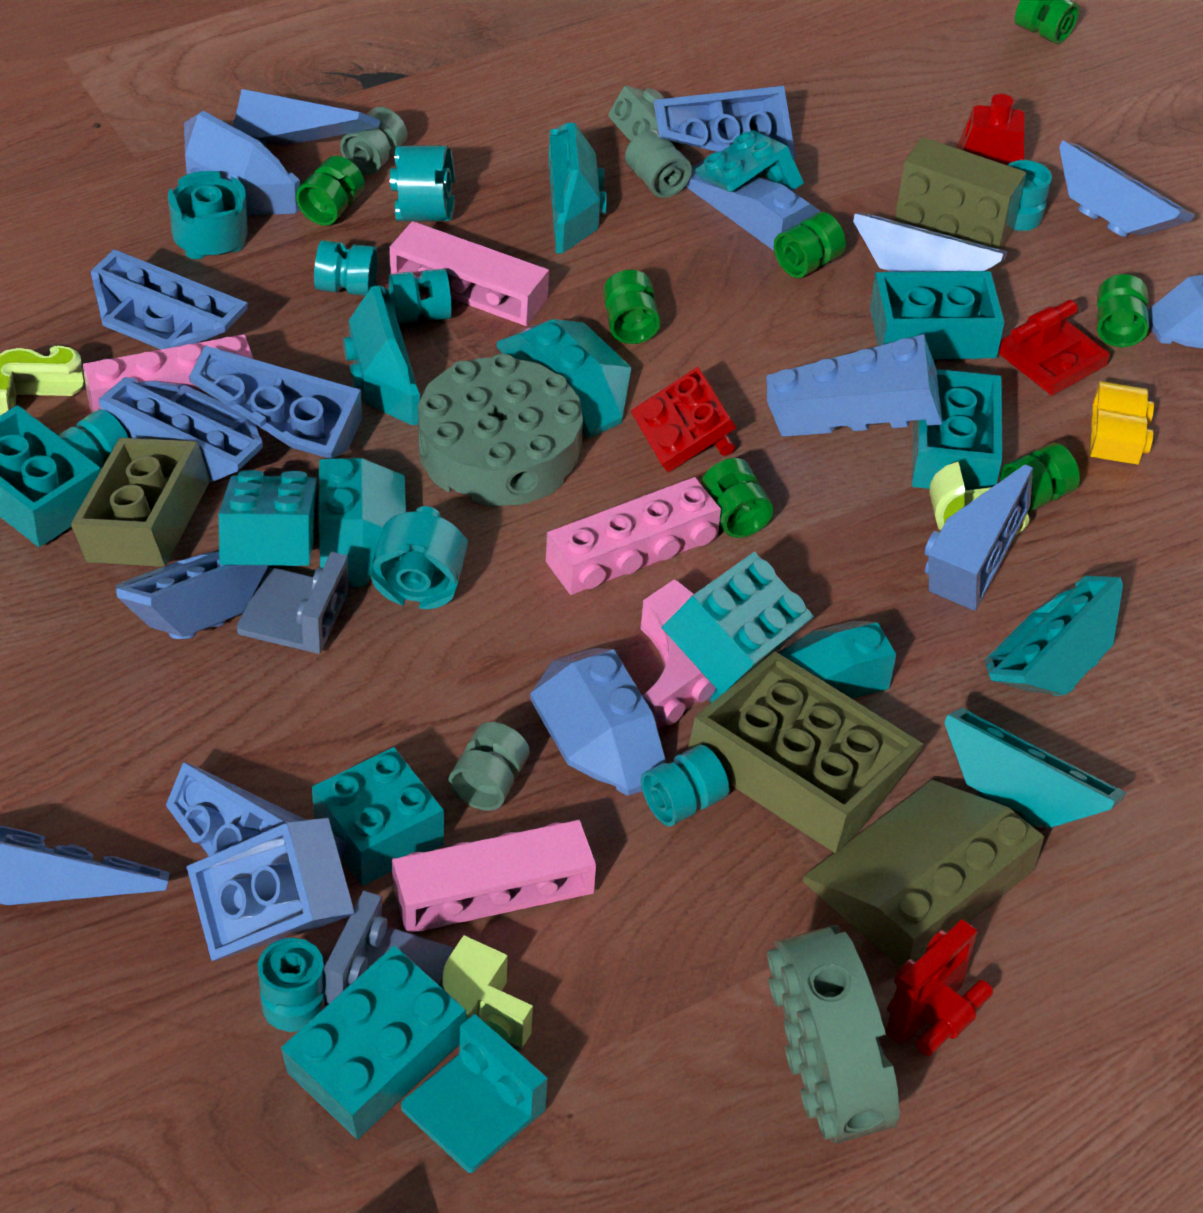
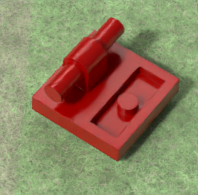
(1053, 349)
(685, 420)
(929, 990)

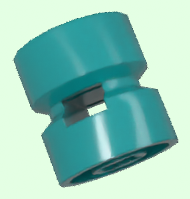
(1033, 194)
(345, 268)
(406, 291)
(95, 436)
(686, 784)
(291, 983)

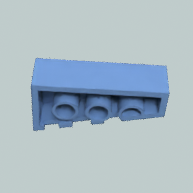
(857, 390)

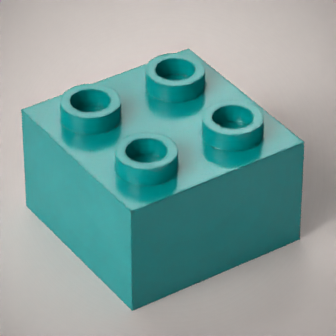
(379, 813)

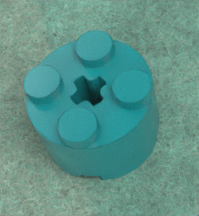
(423, 183)
(208, 214)
(419, 558)

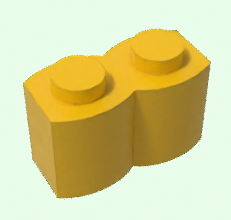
(1120, 423)

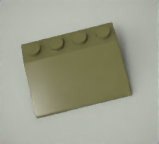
(804, 749)
(926, 868)

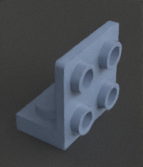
(297, 607)
(369, 938)

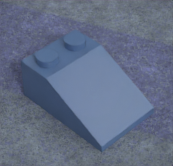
(976, 540)
(270, 888)

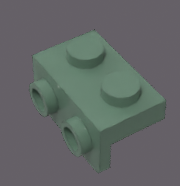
(635, 111)

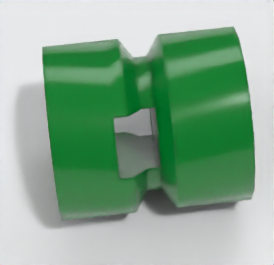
(1050, 17)
(330, 190)
(809, 244)
(631, 307)
(1122, 310)
(1053, 473)
(740, 497)

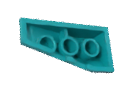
(846, 656)

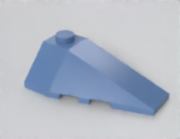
(718, 118)
(294, 121)
(756, 205)
(286, 403)
(223, 813)
(46, 874)

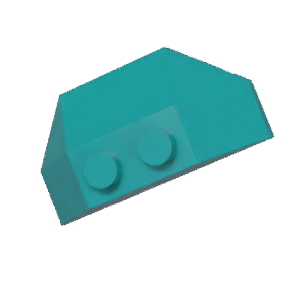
(574, 186)
(381, 358)
(584, 361)
(353, 508)
(1060, 639)
(1025, 776)

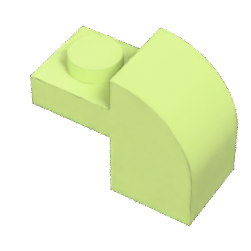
(476, 979)

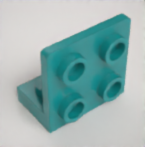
(751, 156)
(478, 1097)

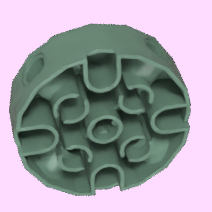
(499, 430)
(833, 1034)

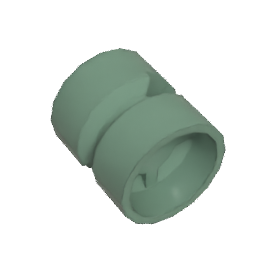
(374, 147)
(658, 164)
(489, 766)

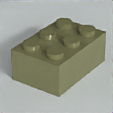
(959, 194)
(141, 502)

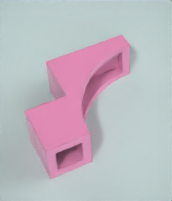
(681, 680)

